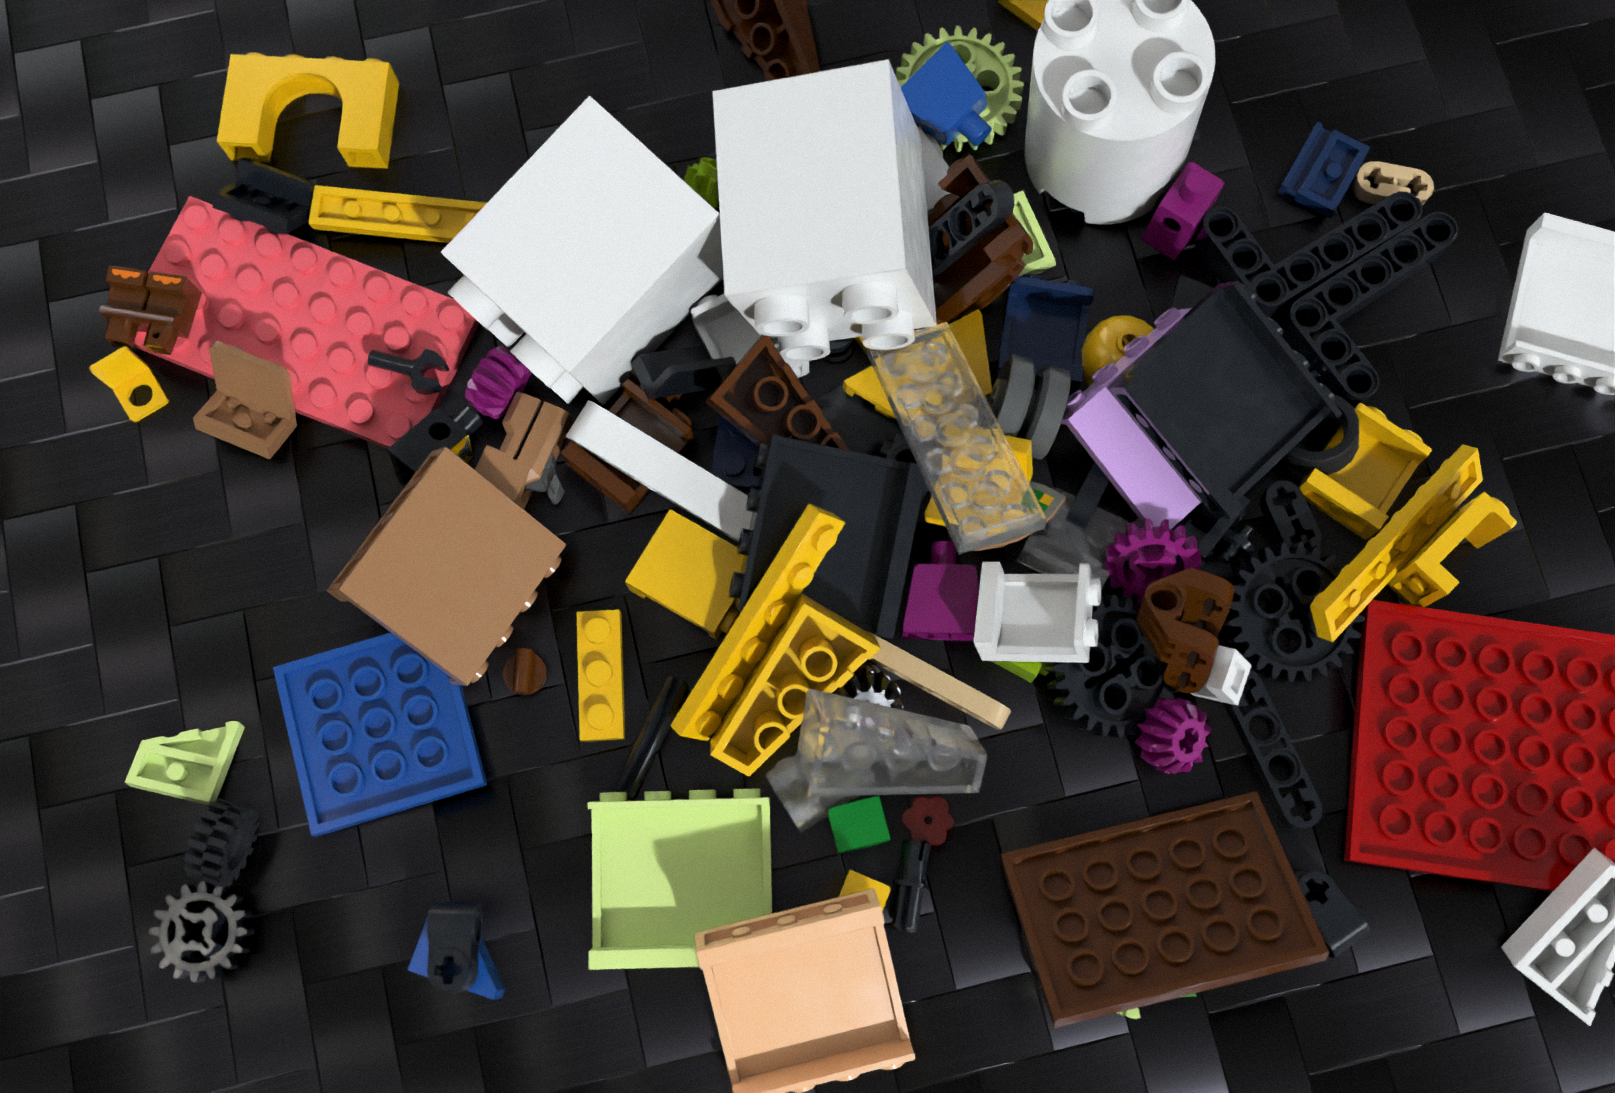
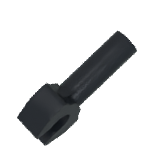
(413, 368)

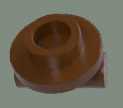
(524, 672)

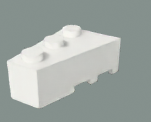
(1571, 937)

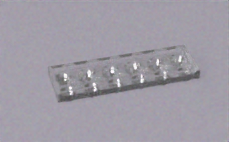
(957, 441)

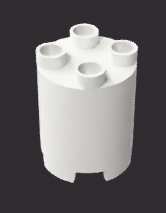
(1115, 102)

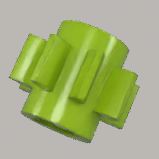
(704, 180)

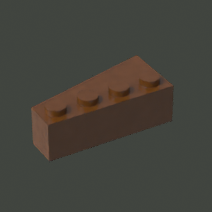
(766, 399)

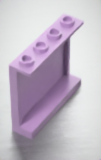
(1120, 445)

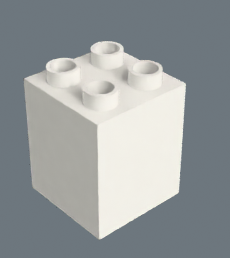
(824, 210)
(587, 256)

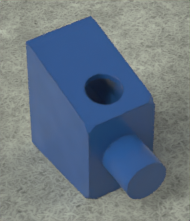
(947, 99)

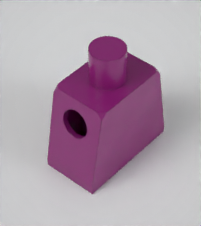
(1187, 203)
(941, 598)

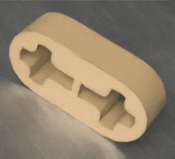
(1390, 180)

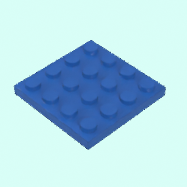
(375, 732)

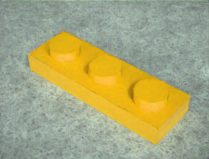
(600, 676)

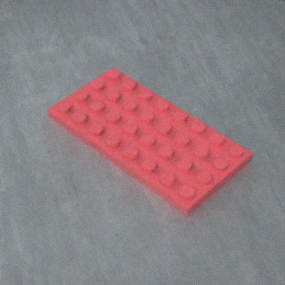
(313, 318)

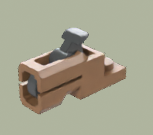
(528, 451)

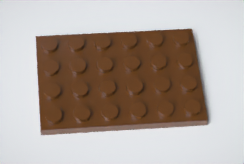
(1160, 909)

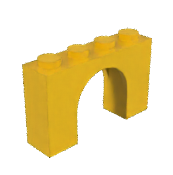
(264, 85)

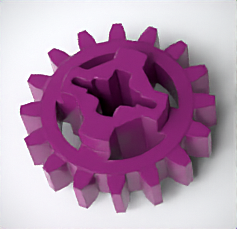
(1150, 556)

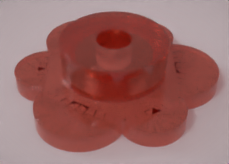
(941, 821)

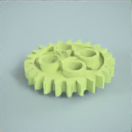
(987, 67)

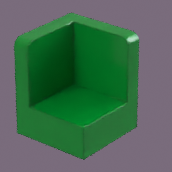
(858, 825)

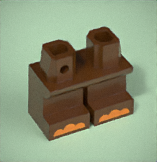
(148, 303)

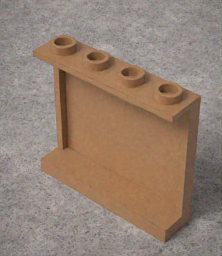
(450, 566)

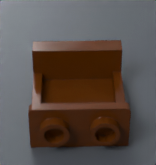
(648, 416)

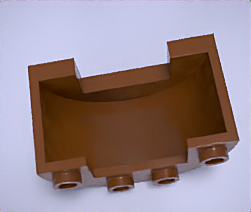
(989, 265)

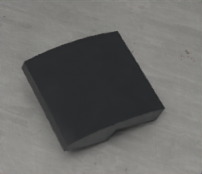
(857, 421)

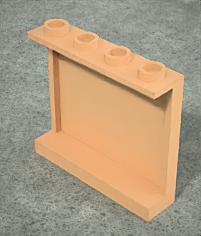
(805, 995)

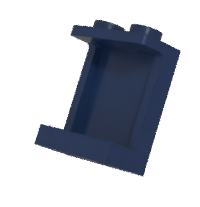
(1046, 324)

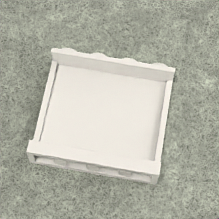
(1564, 304)

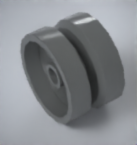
(1029, 403)

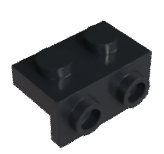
(266, 197)

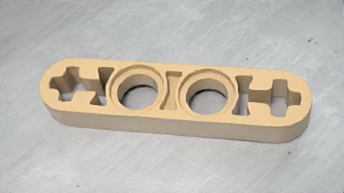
(940, 684)

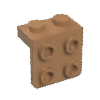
(250, 403)

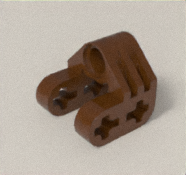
(1191, 643)

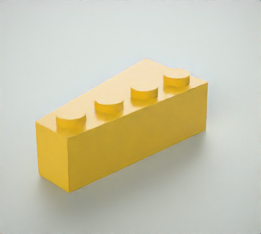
(808, 651)

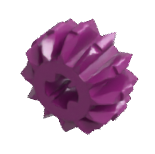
(496, 382)
(1173, 735)

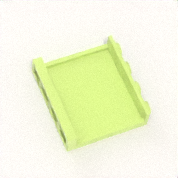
(674, 872)

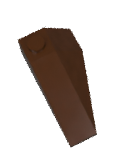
(773, 34)

